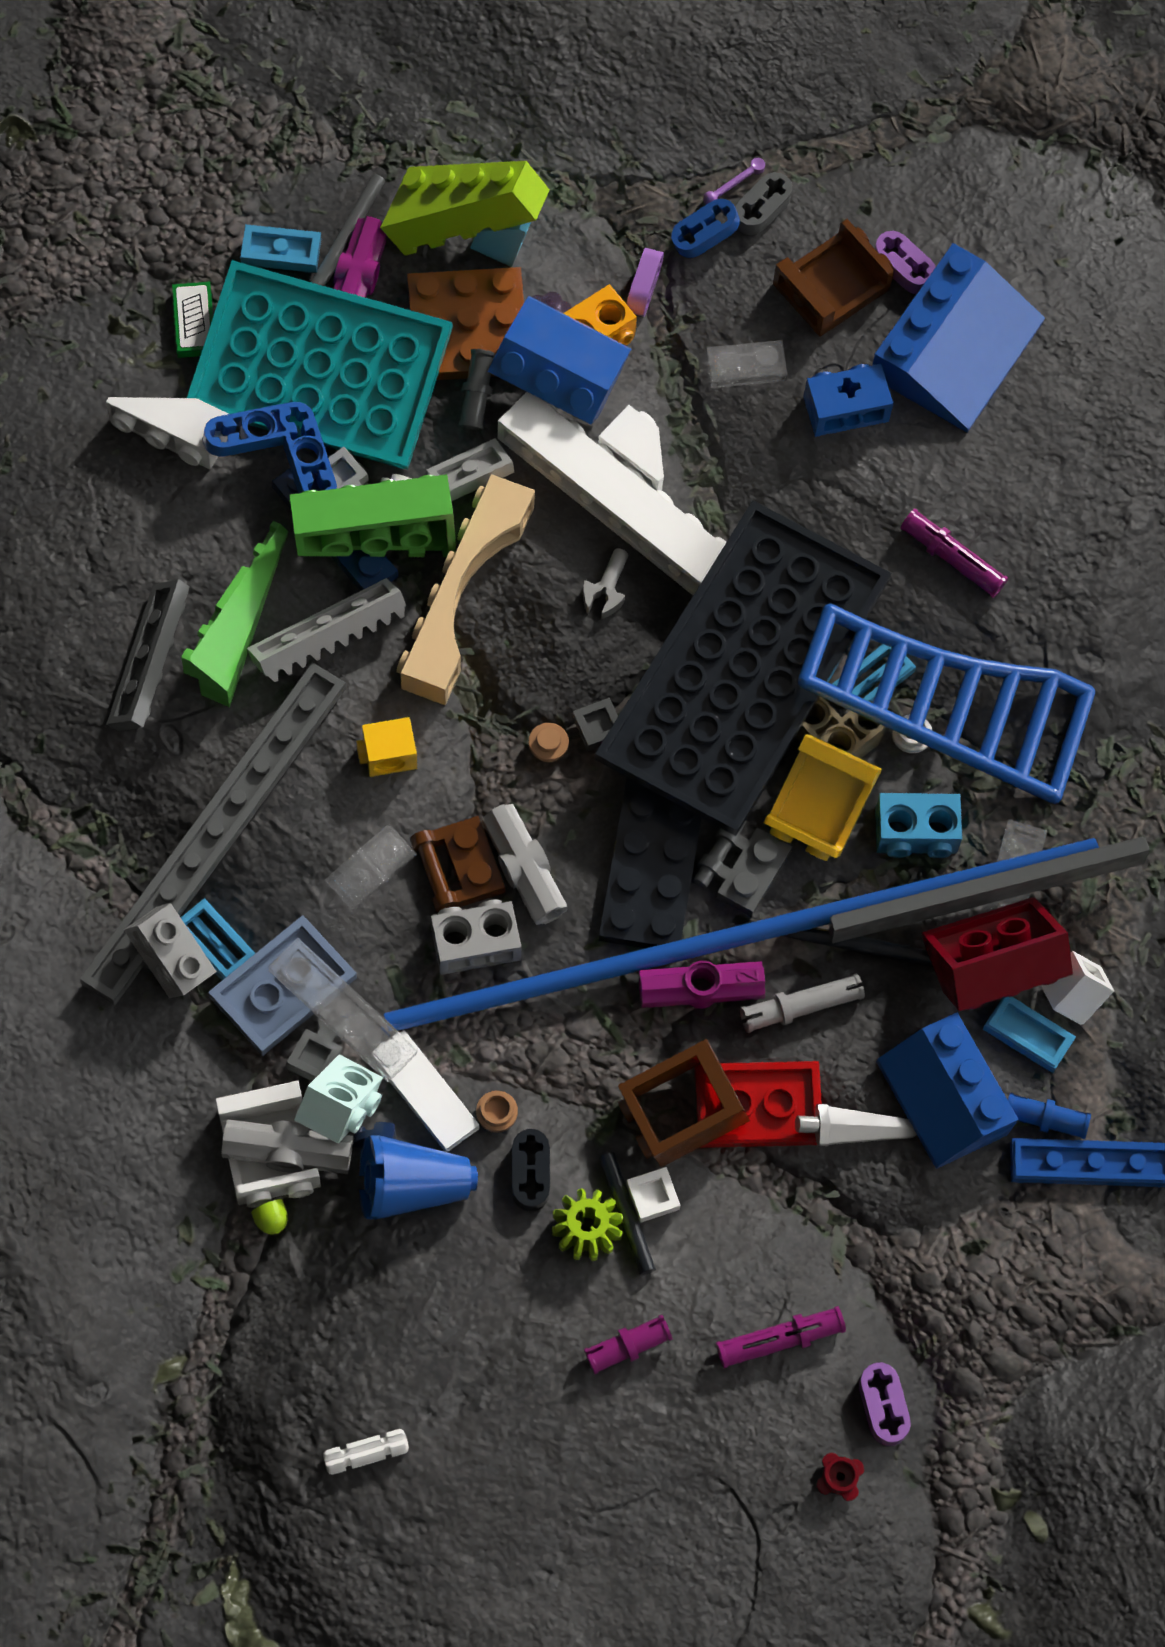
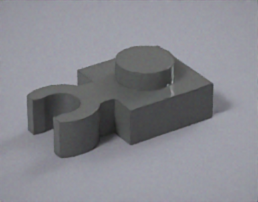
(314, 1052)

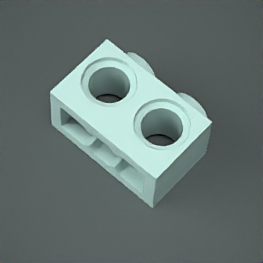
(339, 1099)

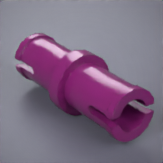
(628, 1344)

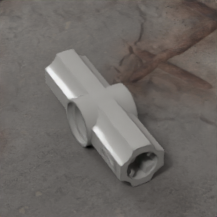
(524, 864)
(285, 1147)

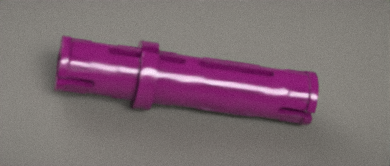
(953, 552)
(829, 1323)

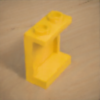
(822, 798)

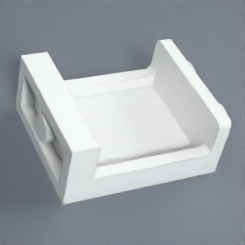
(255, 1181)

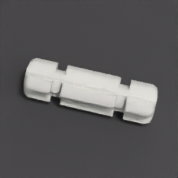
(365, 1451)

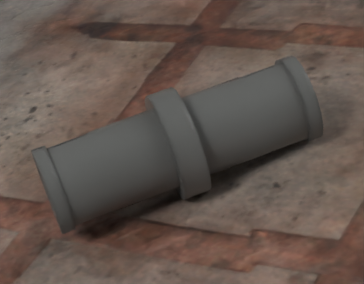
(476, 389)

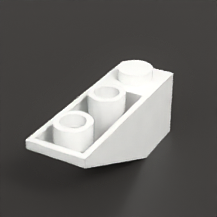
(168, 424)

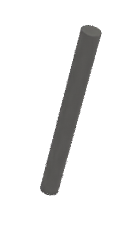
(342, 240)

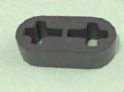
(768, 208)

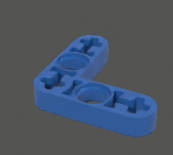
(280, 433)

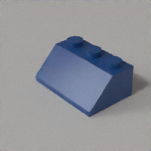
(559, 360)
(947, 1091)

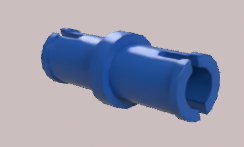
(1050, 1116)

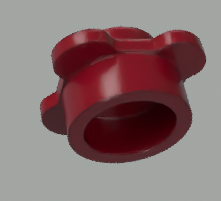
(849, 1468)

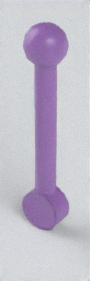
(757, 167)

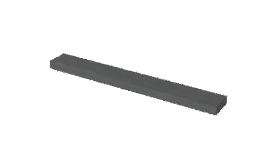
(988, 889)

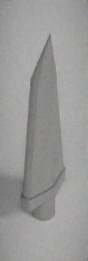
(843, 1126)

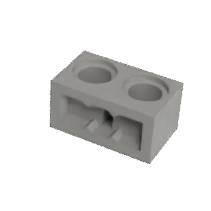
(478, 948)
(170, 950)

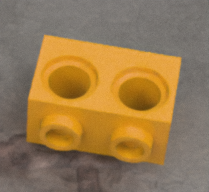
(606, 306)

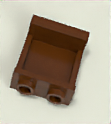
(834, 278)

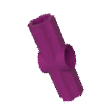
(360, 265)
(728, 984)

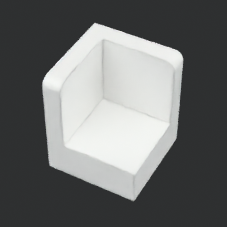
(1080, 993)

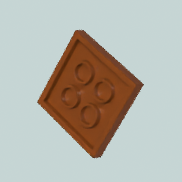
(477, 304)

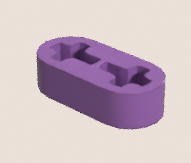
(908, 259)
(645, 281)
(875, 1407)

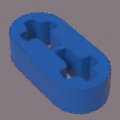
(705, 228)

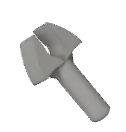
(607, 585)

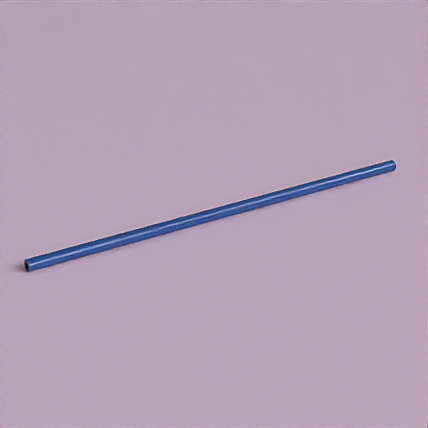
(698, 945)

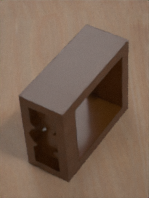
(698, 1134)

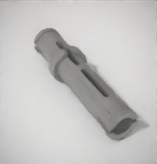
(786, 1007)

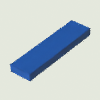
(1087, 1162)

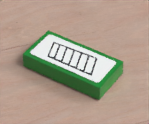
(192, 317)

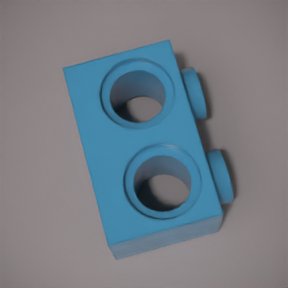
(916, 813)

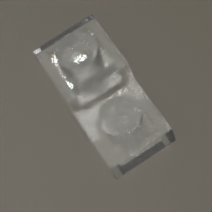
(370, 867)

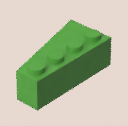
(376, 518)

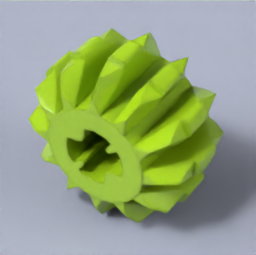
(601, 1232)

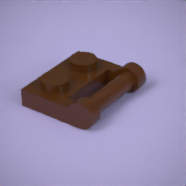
(470, 860)

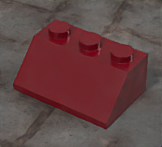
(998, 953)

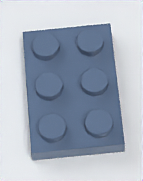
(260, 1002)

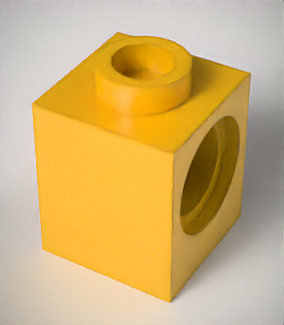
(387, 747)

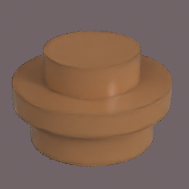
(548, 742)
(497, 1111)

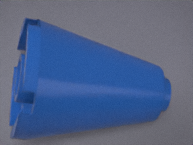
(410, 1177)

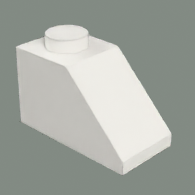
(636, 444)

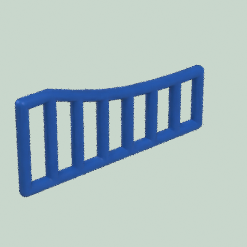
(973, 669)

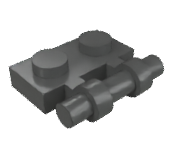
(752, 873)

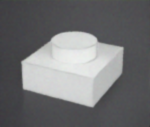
(653, 1194)

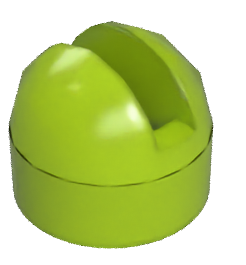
(271, 1216)

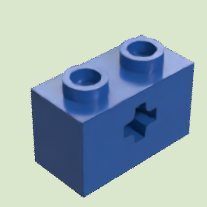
(848, 399)

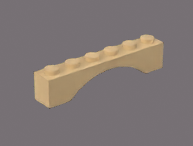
(497, 522)

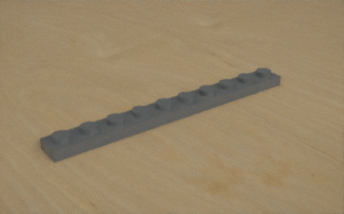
(219, 824)

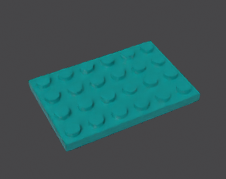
(345, 356)

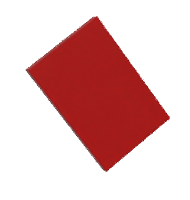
(771, 1098)

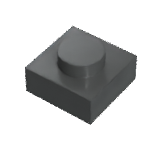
(595, 722)

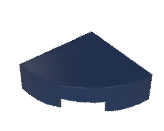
(380, 1128)

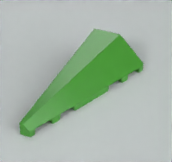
(225, 640)

